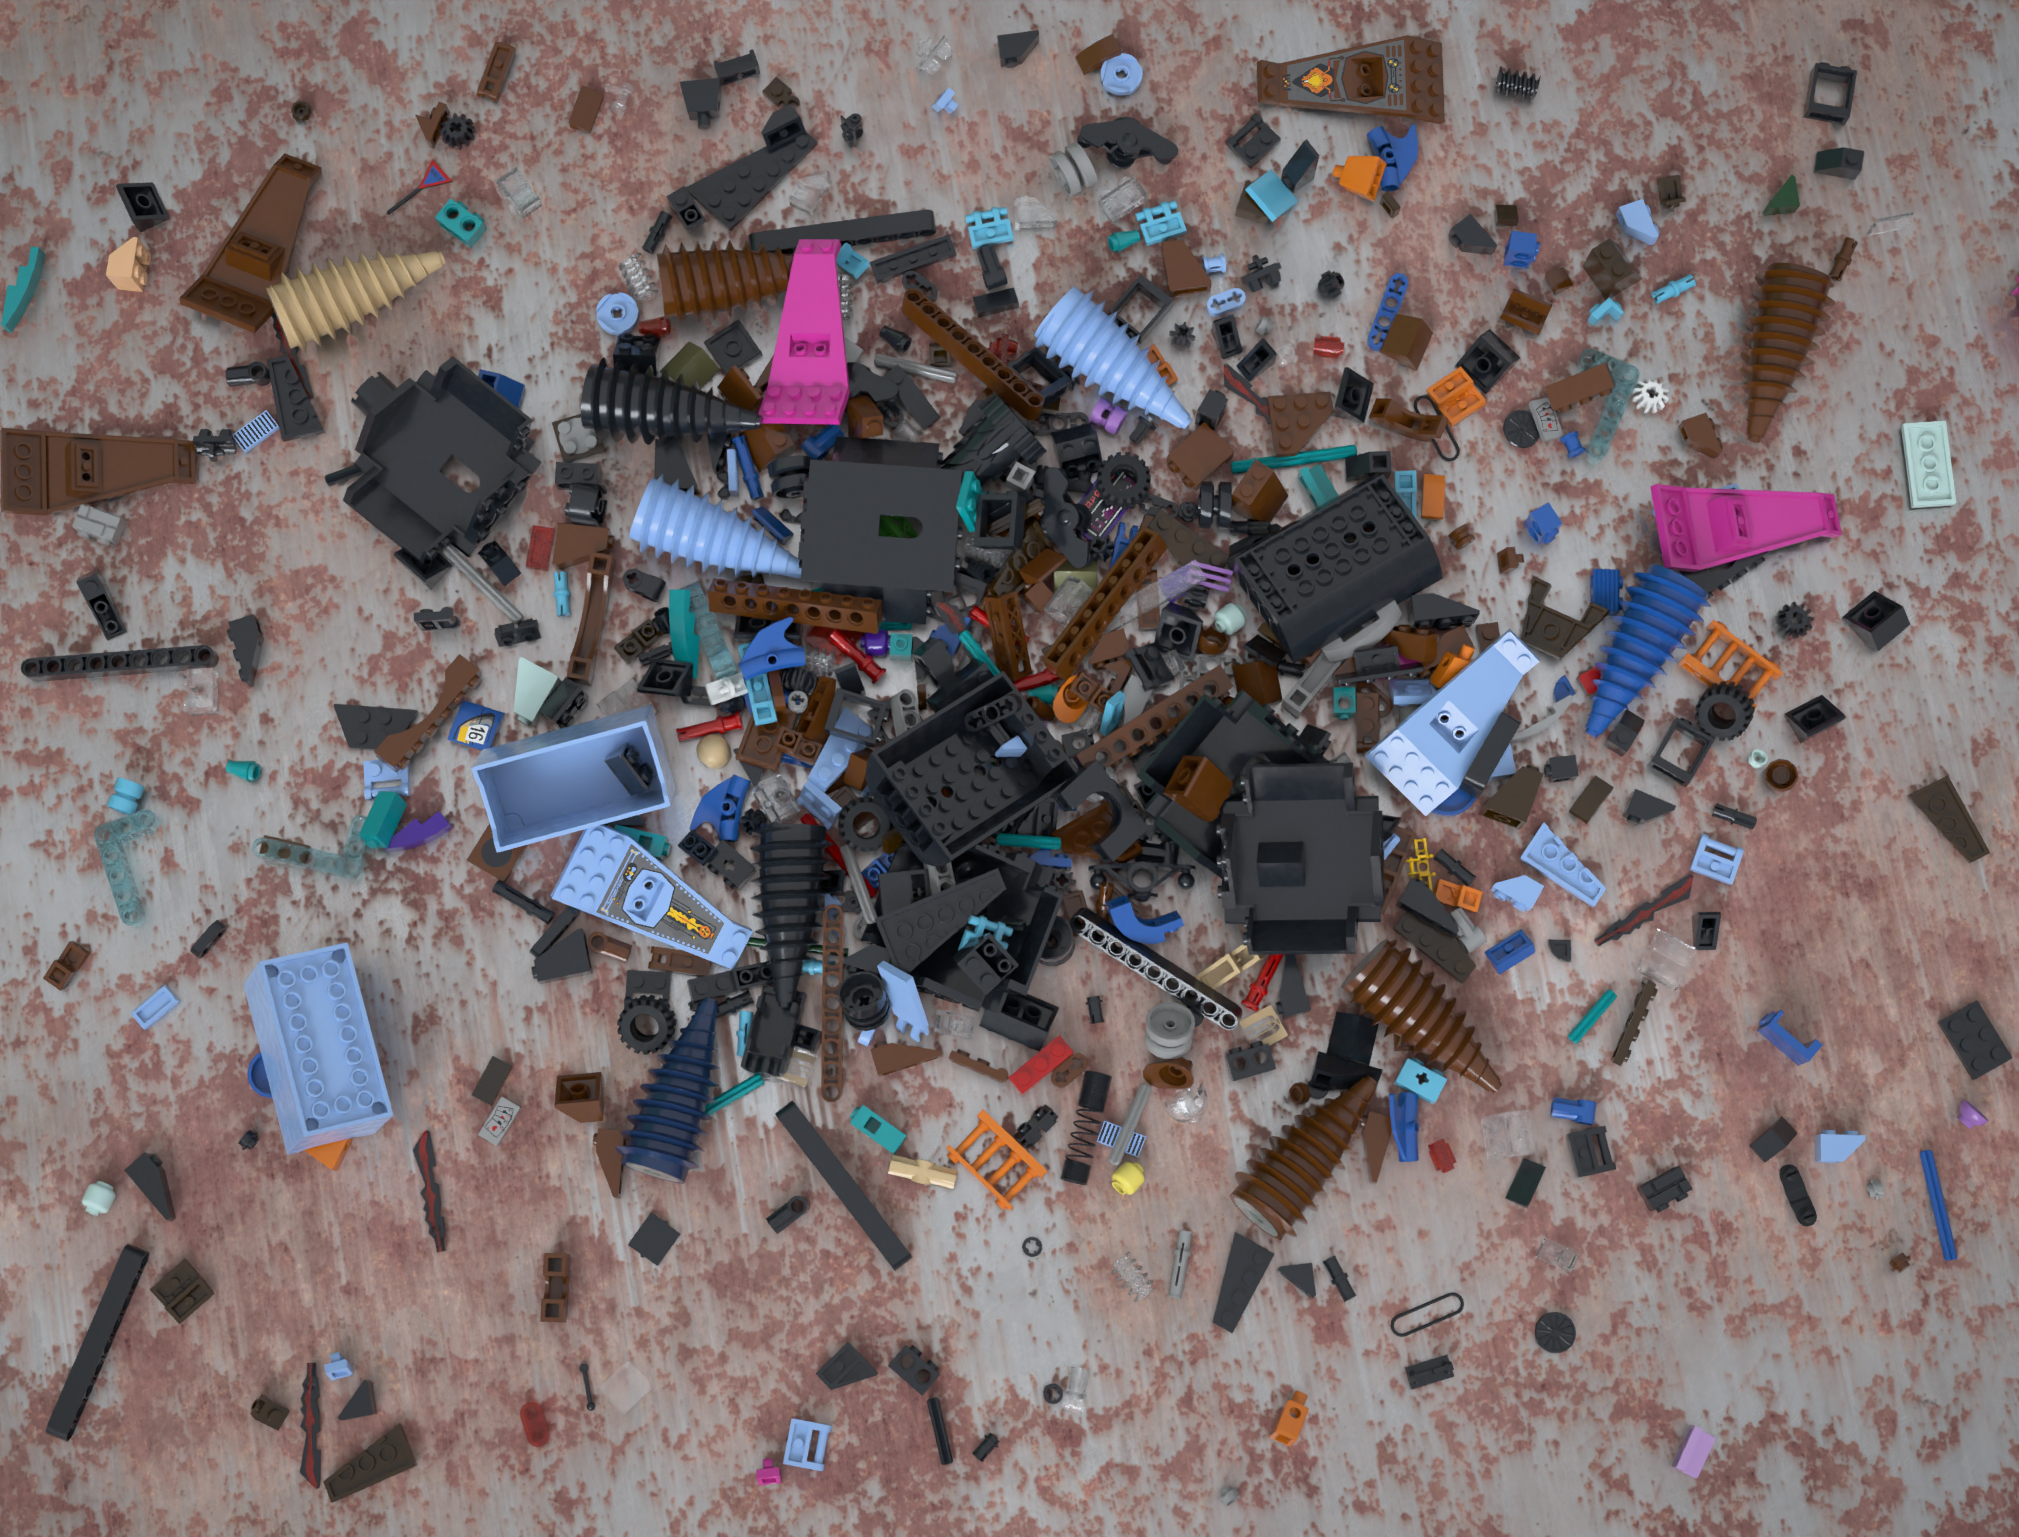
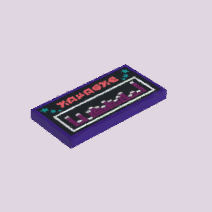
(1103, 516)

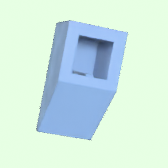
(1637, 222)
(1519, 890)
(1835, 1147)

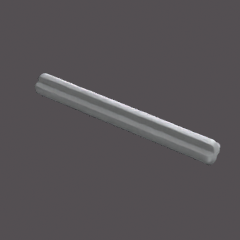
(483, 584)

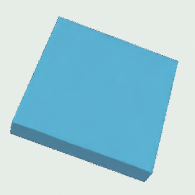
(1271, 195)

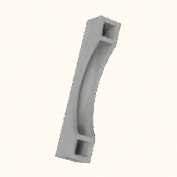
(1315, 678)
(1133, 707)

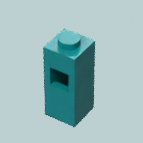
(382, 819)
(653, 843)
(877, 1129)

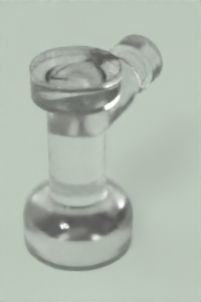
(619, 106)

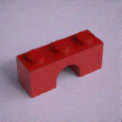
(1040, 1065)

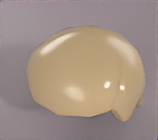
(714, 751)

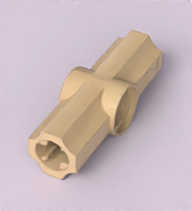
(923, 1172)

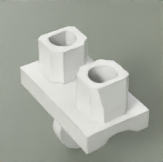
(726, 688)

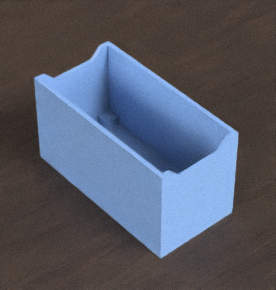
(561, 780)
(317, 1047)

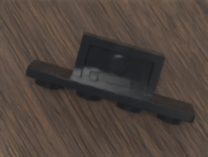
(1377, 663)

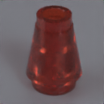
(658, 327)

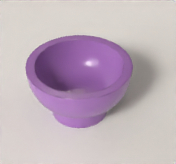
(1970, 1115)

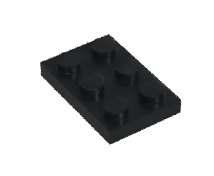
(1975, 1040)

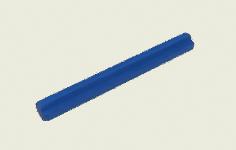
(1938, 1205)

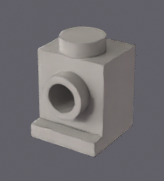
(1020, 478)

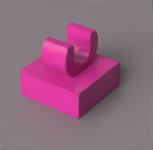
(768, 1474)

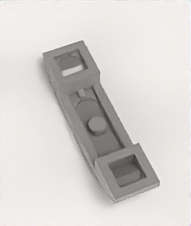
(1367, 637)
(1556, 710)

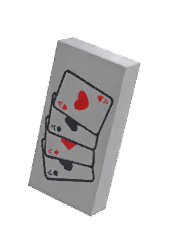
(1545, 420)
(499, 1121)

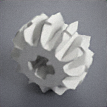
(1658, 395)

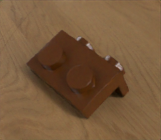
(1526, 311)

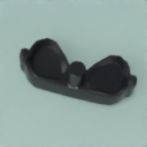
(722, 476)
(786, 516)

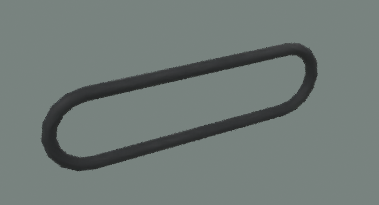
(1447, 429)
(1430, 1323)

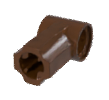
(611, 948)

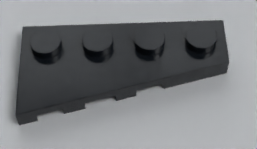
(1242, 1275)

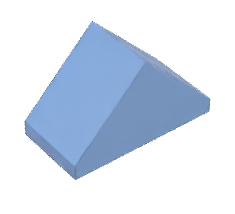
(1505, 767)

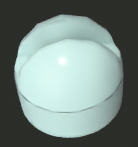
(1761, 754)

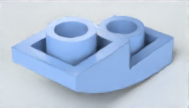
(828, 900)

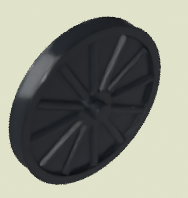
(1521, 429)
(1555, 1332)

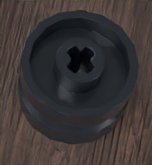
(789, 476)
(1213, 504)

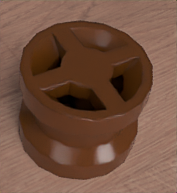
(1461, 537)

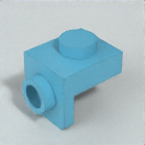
(851, 262)
(1599, 311)

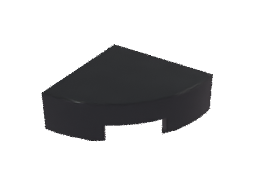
(1560, 949)

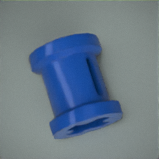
(1573, 444)

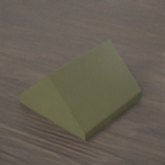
(693, 364)
(1087, 574)

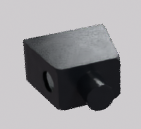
(702, 100)

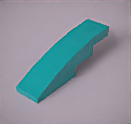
(20, 296)
(682, 622)

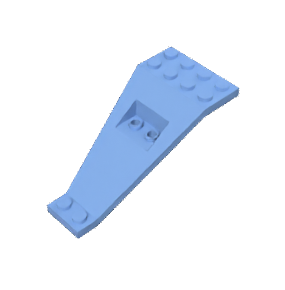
(1424, 752)

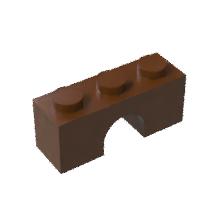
(555, 1299)

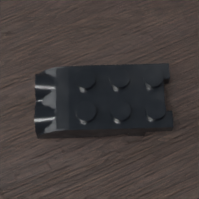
(772, 1034)

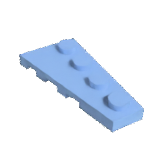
(837, 751)
(1554, 860)

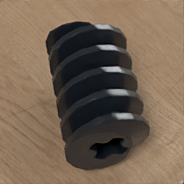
(1516, 83)

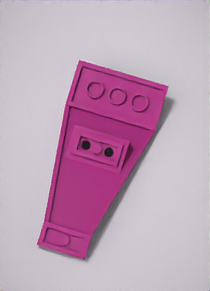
(1724, 525)

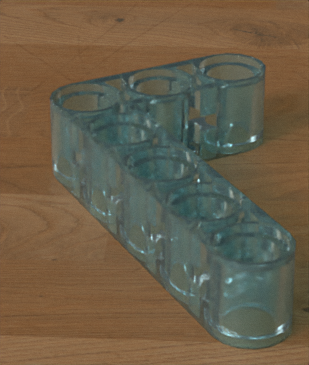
(1613, 403)
(709, 633)
(318, 855)
(121, 863)

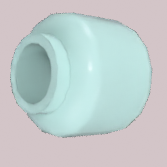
(1230, 619)
(98, 1198)

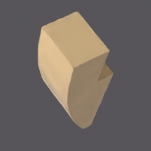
(1228, 967)

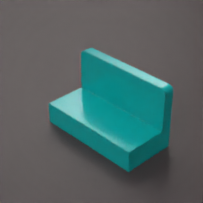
(1317, 485)

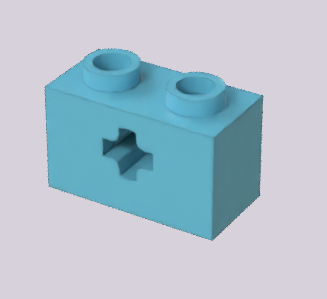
(1427, 1090)

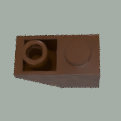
(1700, 435)
(1109, 649)

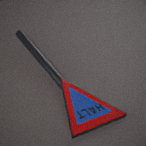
(433, 177)

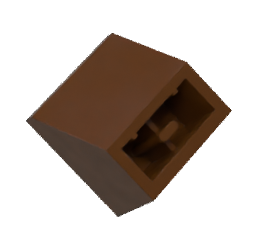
(740, 390)

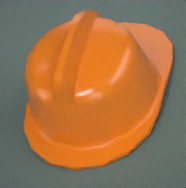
(1067, 705)

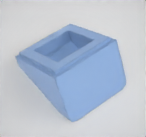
(1012, 748)

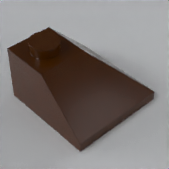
(580, 1096)

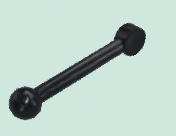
(584, 1368)

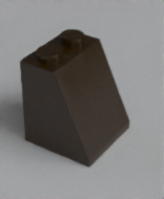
(1610, 269)
(1514, 799)

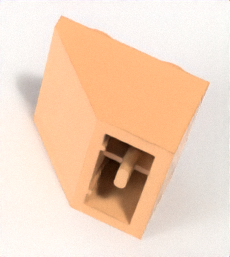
(128, 266)

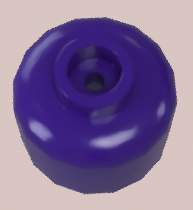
(876, 644)

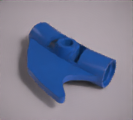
(1396, 152)
(767, 643)
(715, 808)
(1405, 1125)

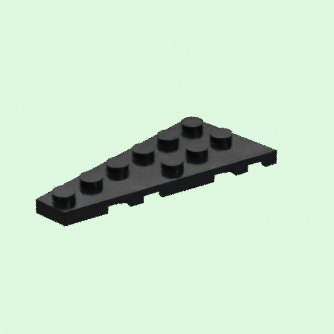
(745, 183)
(925, 925)

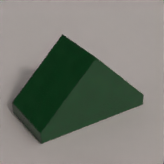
(1785, 200)

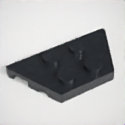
(369, 726)

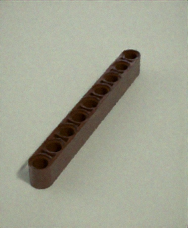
(972, 354)
(827, 1013)

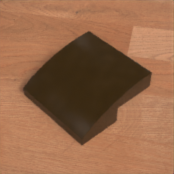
(182, 1291)

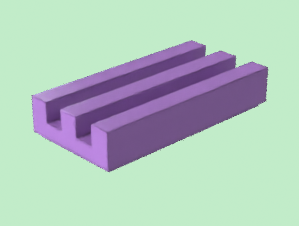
(1227, 580)

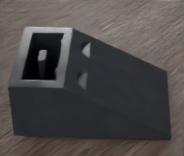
(1439, 612)
(629, 769)

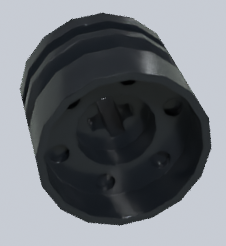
(1065, 946)
(864, 1001)

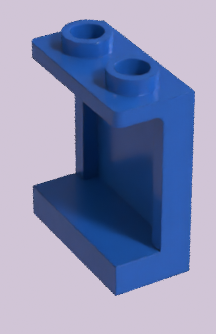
(1785, 1041)

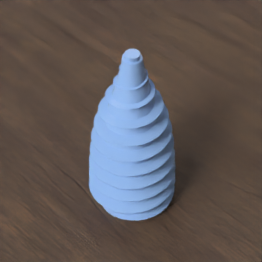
(1107, 356)
(705, 533)

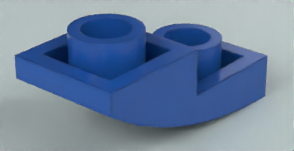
(878, 866)

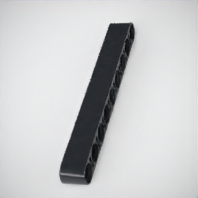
(853, 231)
(109, 661)
(1160, 978)
(843, 1185)
(97, 1342)

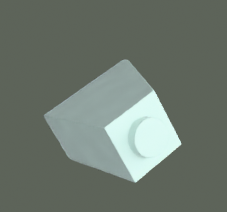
(532, 691)

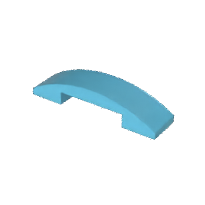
(1406, 487)
(759, 696)

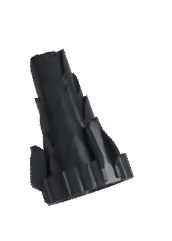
(993, 442)

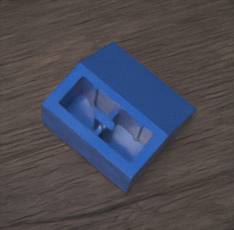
(507, 387)

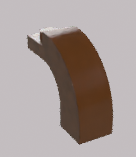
(1405, 422)

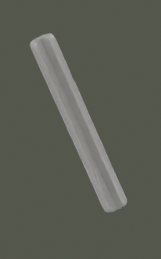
(916, 368)
(858, 884)
(1129, 1124)

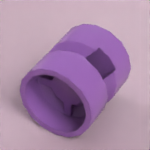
(1114, 420)

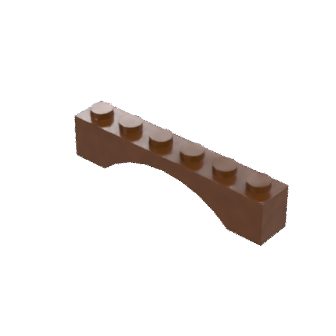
(587, 643)
(399, 747)

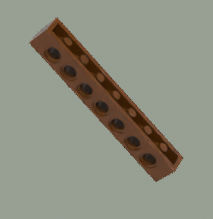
(1104, 603)
(802, 605)
(1214, 678)

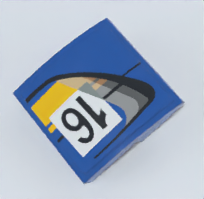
(475, 726)

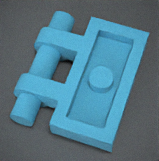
(1163, 228)
(992, 232)
(982, 923)

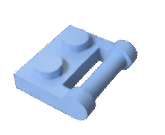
(378, 772)
(819, 804)
(1713, 865)
(799, 1444)

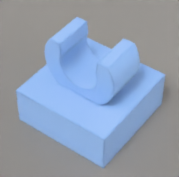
(945, 101)
(338, 1368)

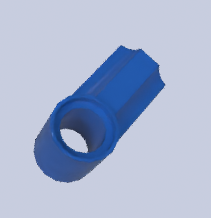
(819, 445)
(1580, 1111)

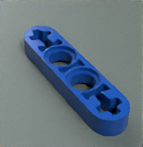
(1385, 311)

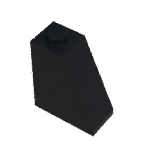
(673, 465)
(564, 960)

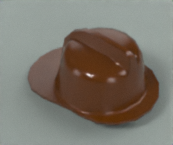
(1170, 1074)

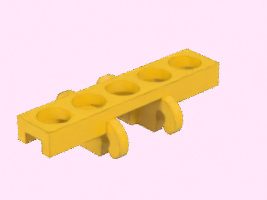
(1421, 874)

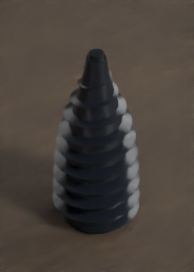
(652, 406)
(789, 898)

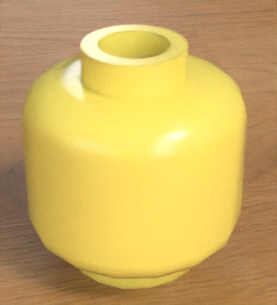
(1128, 1178)

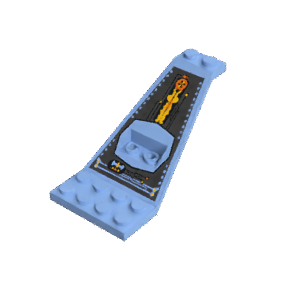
(610, 876)

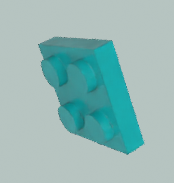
(968, 499)

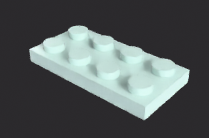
(1928, 464)

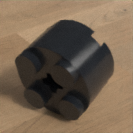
(372, 392)
(586, 504)

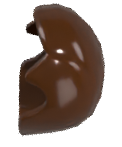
(1212, 642)
(1781, 775)

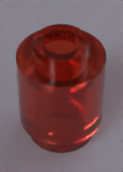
(1328, 347)
(1442, 1156)

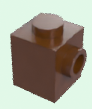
(1036, 595)

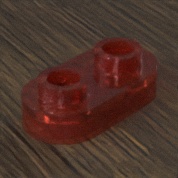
(535, 1424)

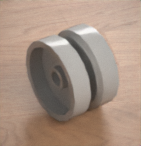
(1073, 169)
(1169, 1030)

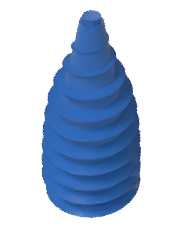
(1644, 640)

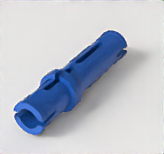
(750, 477)

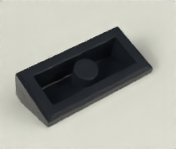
(996, 302)
(1525, 1183)

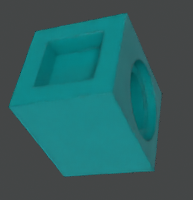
(901, 647)
(1347, 694)

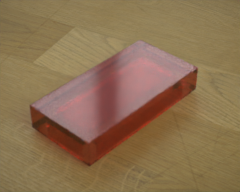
(540, 548)

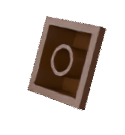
(768, 444)

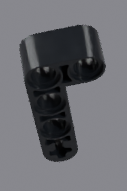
(1489, 755)

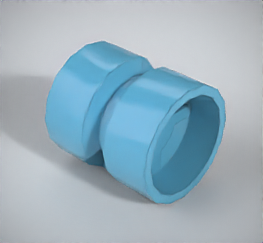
(125, 796)

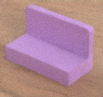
(1693, 1451)

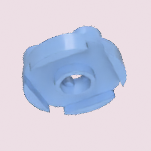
(1128, 84)
(605, 315)

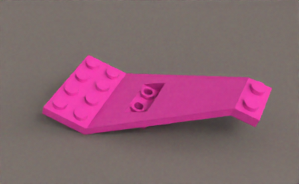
(809, 358)

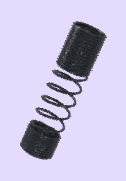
(1093, 1097)

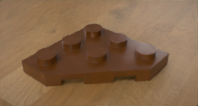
(1297, 419)
(1086, 830)

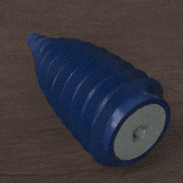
(675, 1103)

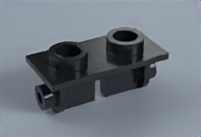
(851, 128)
(508, 634)
(1028, 1131)
(1429, 1371)

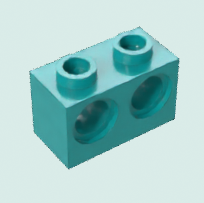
(458, 225)

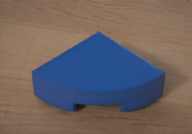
(1562, 689)

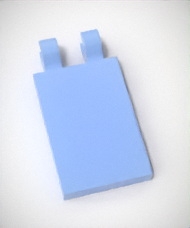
(904, 1000)

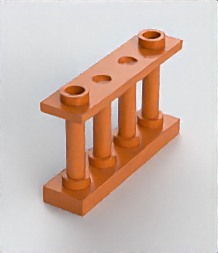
(1710, 676)
(1001, 1139)

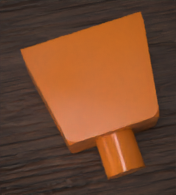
(1361, 175)
(1451, 665)
(331, 1153)
(1286, 1427)

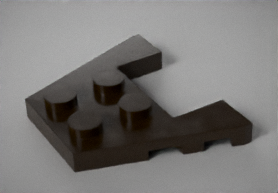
(1552, 630)

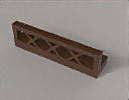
(1004, 638)

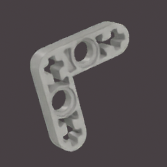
(1200, 668)

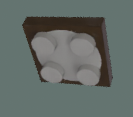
(575, 440)

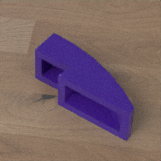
(418, 834)

